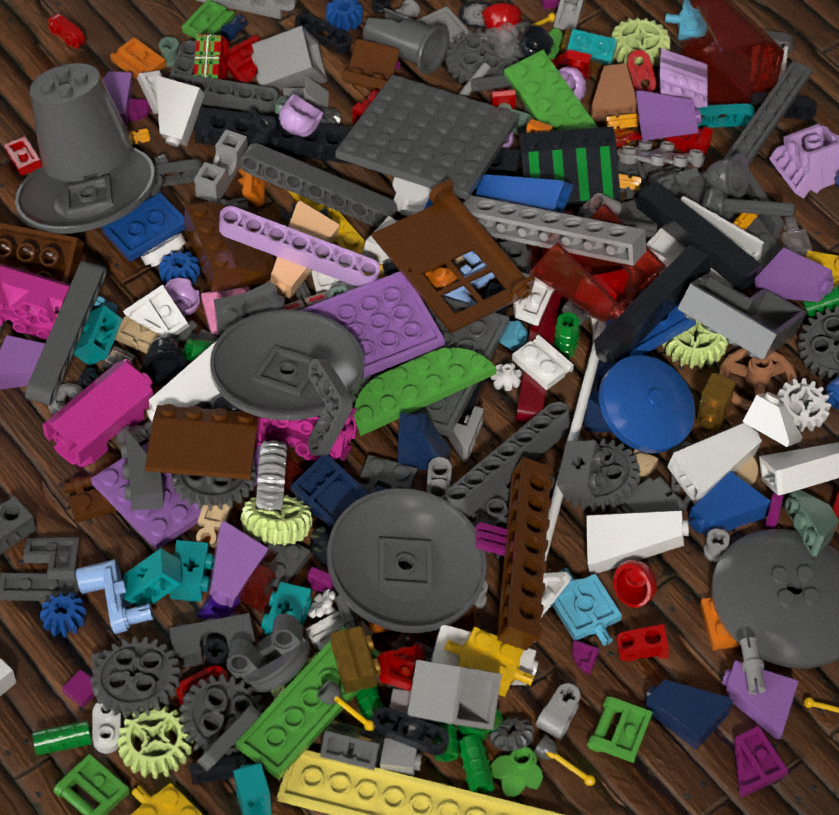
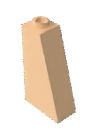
(289, 275)

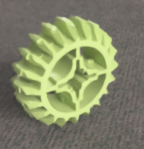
(640, 36)
(706, 349)
(277, 527)
(155, 730)

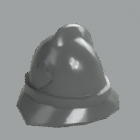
(729, 175)

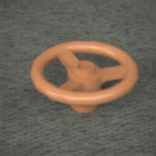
(757, 373)

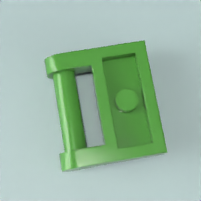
(628, 733)
(97, 783)

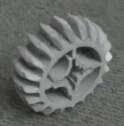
(271, 475)

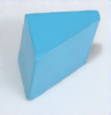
(515, 336)

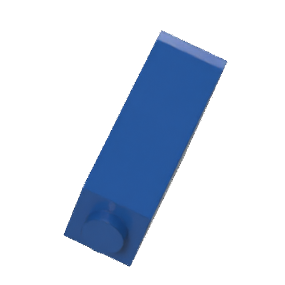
(728, 506)

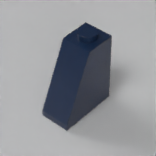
(419, 441)
(688, 710)

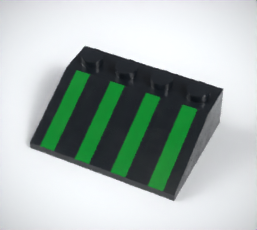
(576, 157)

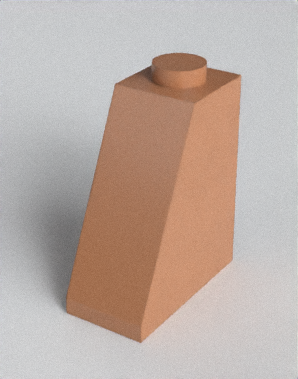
(613, 94)

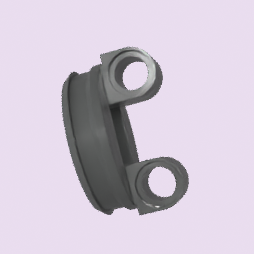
(256, 663)

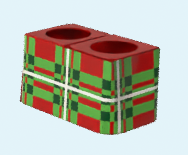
(211, 56)

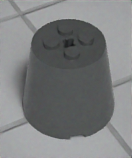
(77, 123)

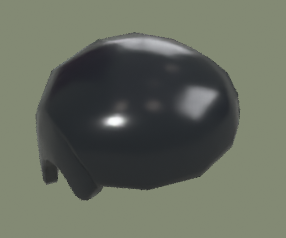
(534, 40)

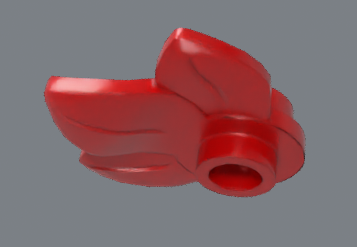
(623, 135)

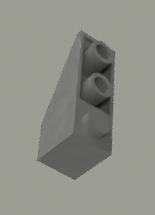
(144, 487)

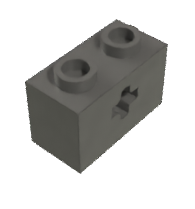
(580, 469)

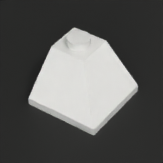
(772, 419)

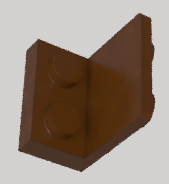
(371, 65)

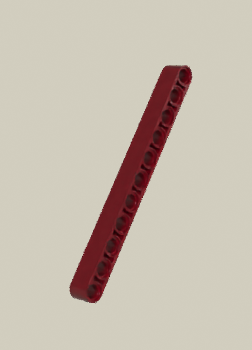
(532, 393)

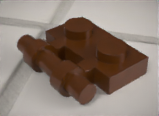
(86, 504)

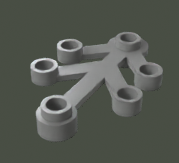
(659, 156)

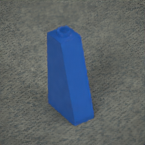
(529, 192)

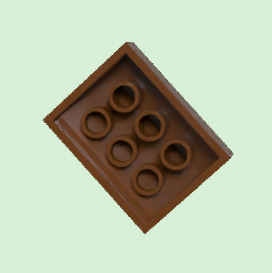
(40, 252)
(223, 260)
(203, 442)

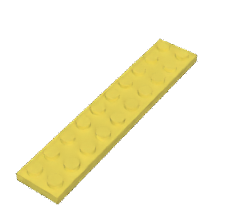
(355, 790)

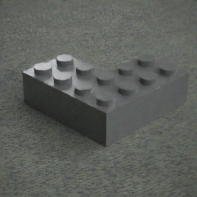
(754, 323)

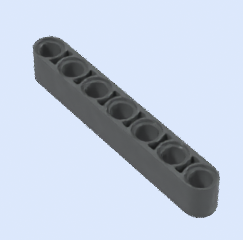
(317, 185)
(65, 333)
(496, 469)

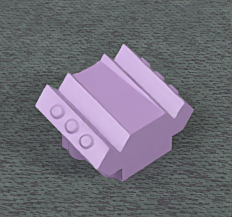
(683, 78)
(808, 159)

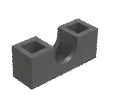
(190, 639)

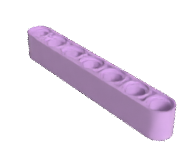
(292, 238)

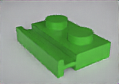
(208, 20)

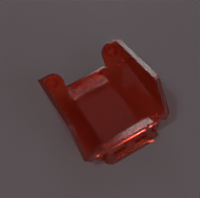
(736, 51)
(572, 278)

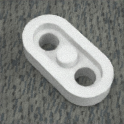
(155, 255)
(103, 725)

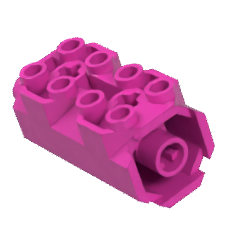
(30, 300)
(99, 413)
(297, 433)

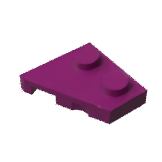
(756, 762)

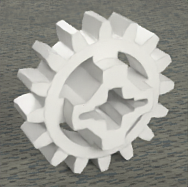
(805, 403)

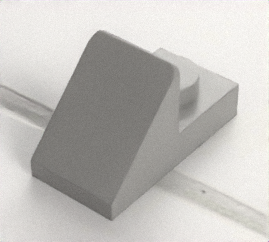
(569, 14)
(312, 93)
(465, 436)

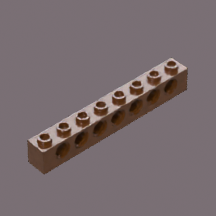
(525, 555)

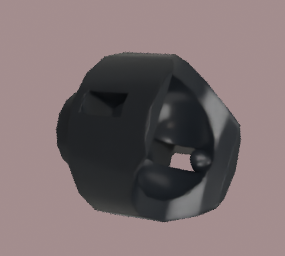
(319, 544)

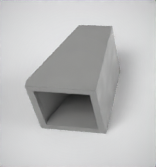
(288, 60)
(454, 695)

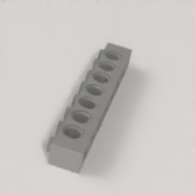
(546, 228)

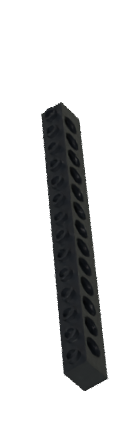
(319, 145)

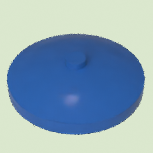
(646, 404)

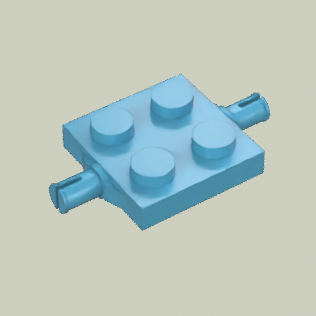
(689, 22)
(586, 608)

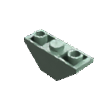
(812, 520)

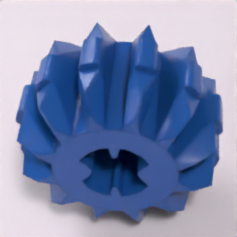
(344, 14)
(180, 266)
(63, 614)

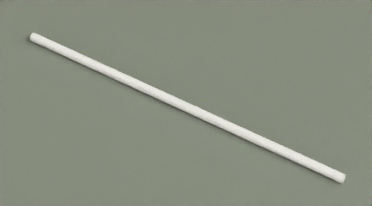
(575, 430)

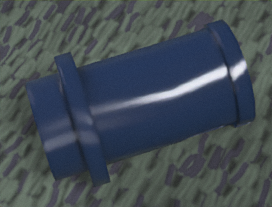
(231, 29)

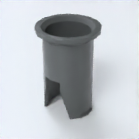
(416, 41)

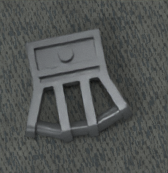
(238, 307)

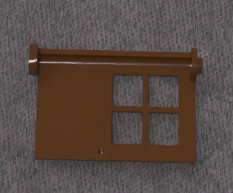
(437, 238)

